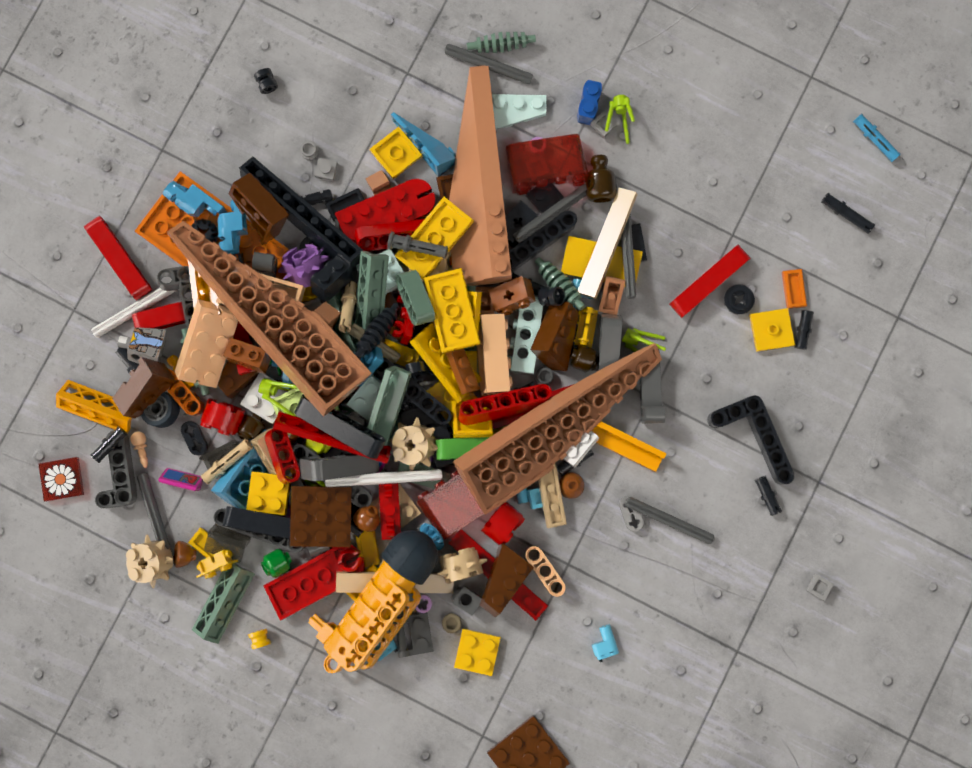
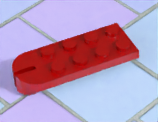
(389, 206)
(311, 580)

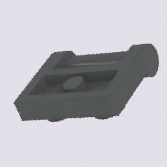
(420, 636)

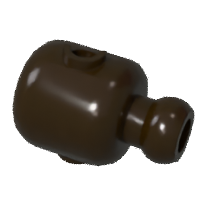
(600, 181)

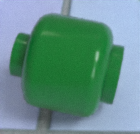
(276, 563)

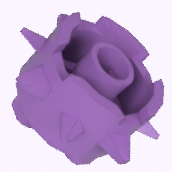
(302, 264)

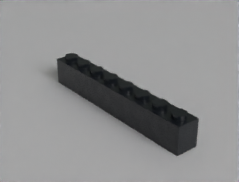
(304, 216)

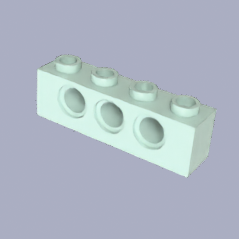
(527, 365)

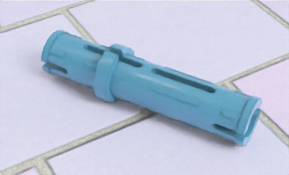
(892, 154)

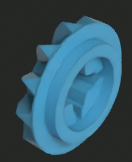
(433, 533)

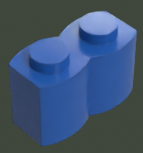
(589, 102)

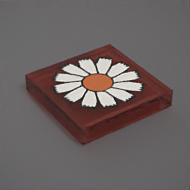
(61, 479)

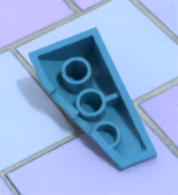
(432, 150)
(235, 483)

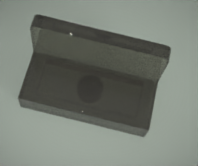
(218, 453)
(223, 538)

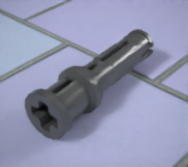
(408, 243)

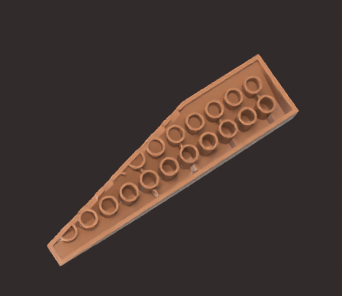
(478, 189)
(282, 326)
(541, 437)

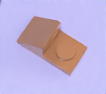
(378, 182)
(611, 295)
(486, 303)

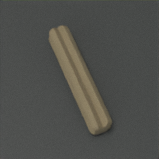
(387, 351)

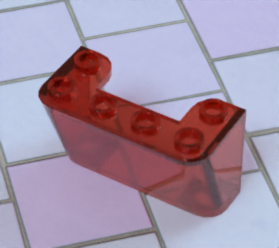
(546, 162)
(449, 506)

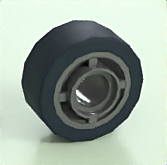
(167, 415)

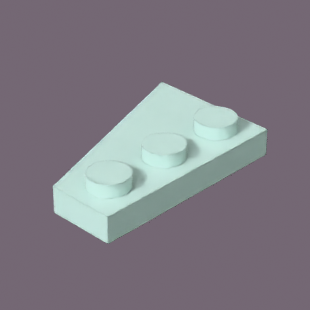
(517, 108)

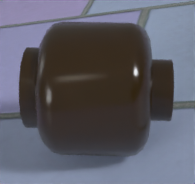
(584, 358)
(250, 427)

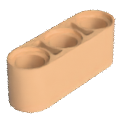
(546, 580)

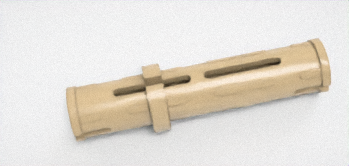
(349, 300)
(210, 474)

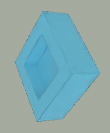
(534, 498)

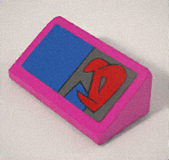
(181, 479)

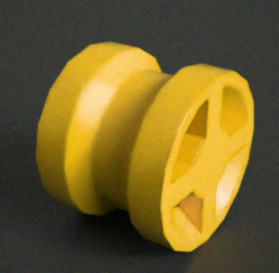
(259, 638)

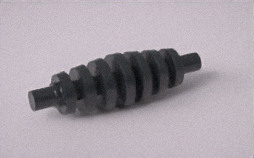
(377, 331)

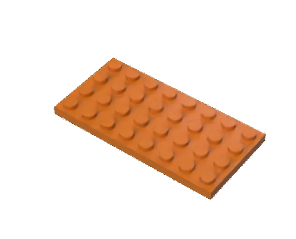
(166, 215)

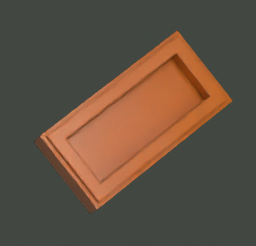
(794, 289)

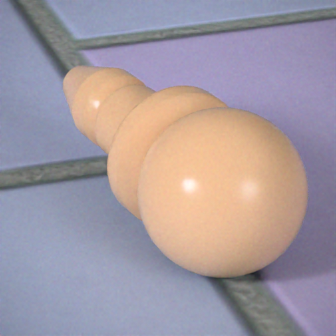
(138, 440)

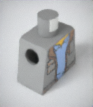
(144, 343)

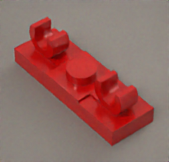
(405, 326)
(389, 510)

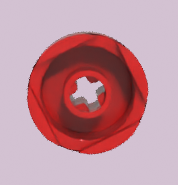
(222, 417)
(502, 523)

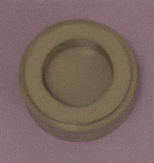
(451, 623)

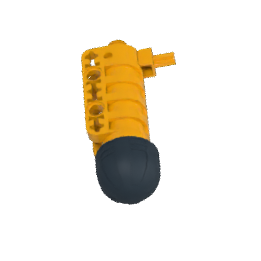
(406, 562)

